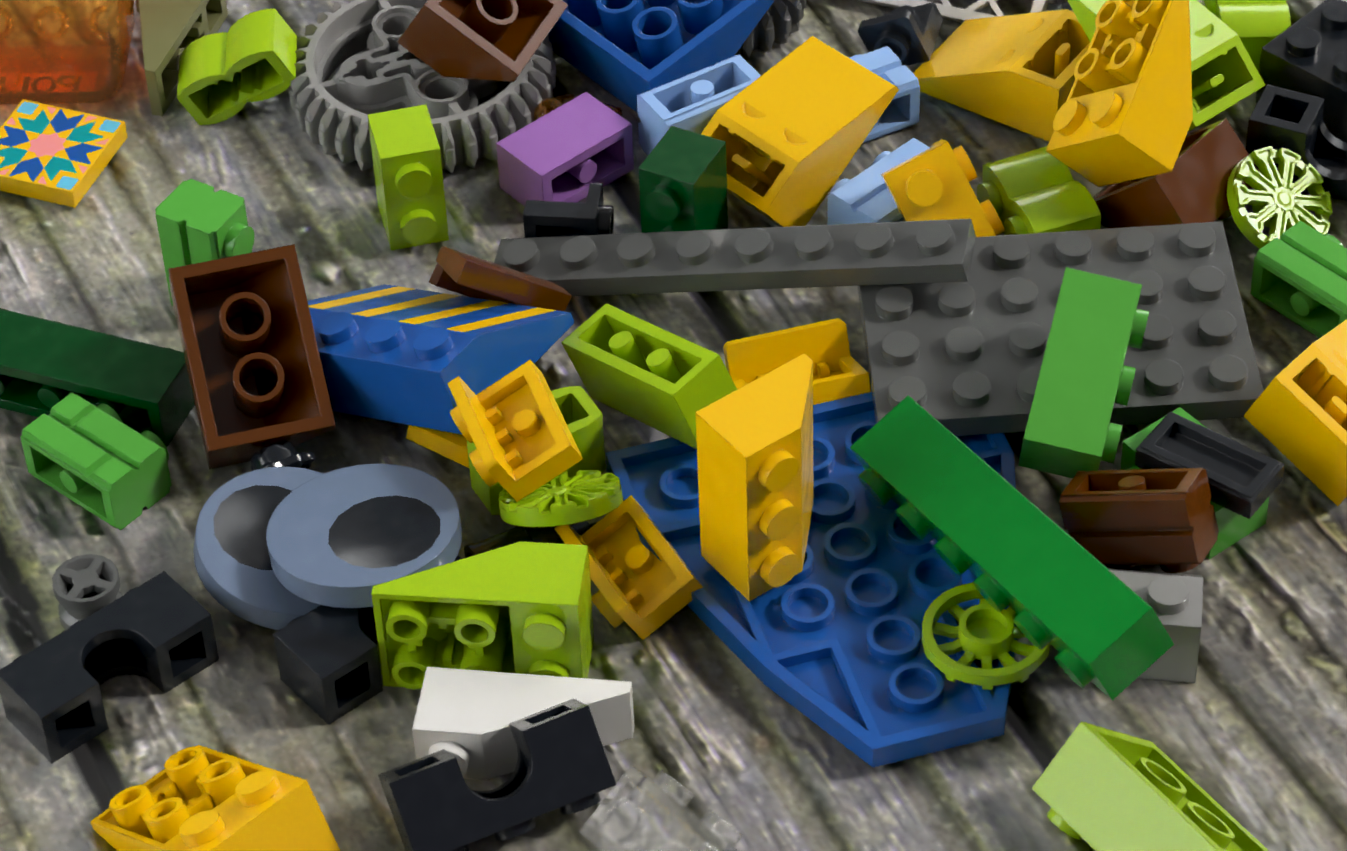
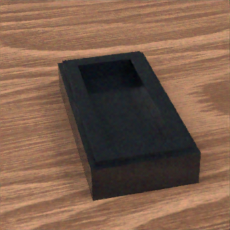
(1236, 474)

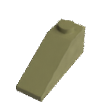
(165, 33)

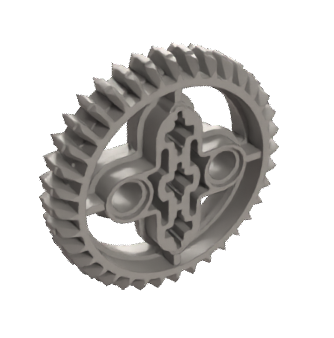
(394, 79)

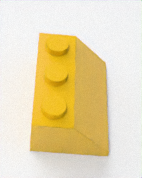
(758, 478)

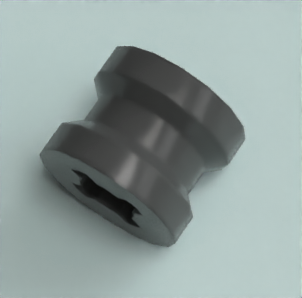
(84, 587)

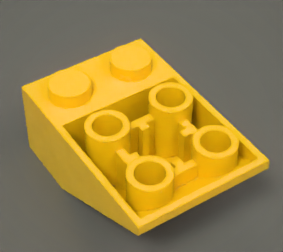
(1008, 68)
(1129, 94)
(798, 130)
(1307, 413)
(216, 805)

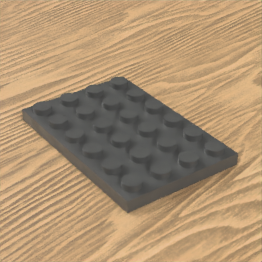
(980, 343)

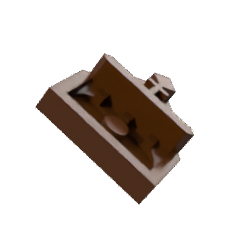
(495, 282)

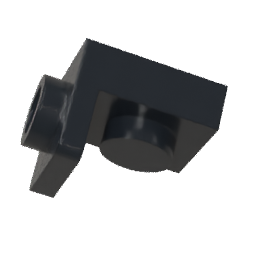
(906, 31)
(569, 218)

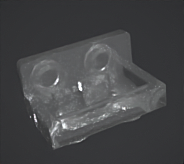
(655, 817)

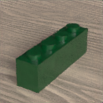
(51, 359)

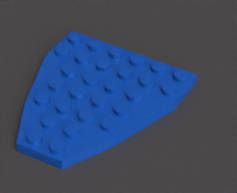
(849, 626)

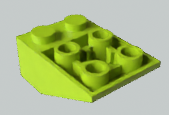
(1219, 60)
(493, 611)

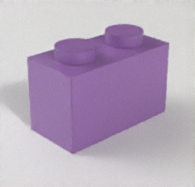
(566, 152)

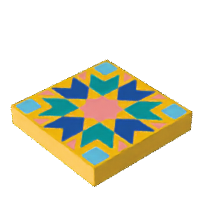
(55, 151)

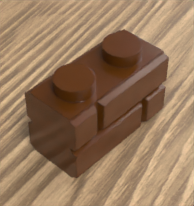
(1142, 517)

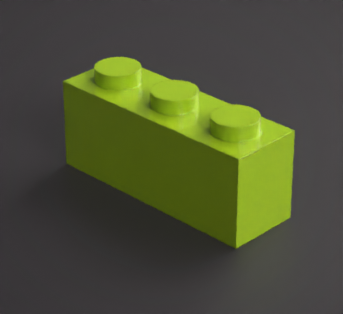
(647, 371)

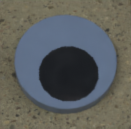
(360, 531)
(233, 547)

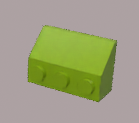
(1133, 798)

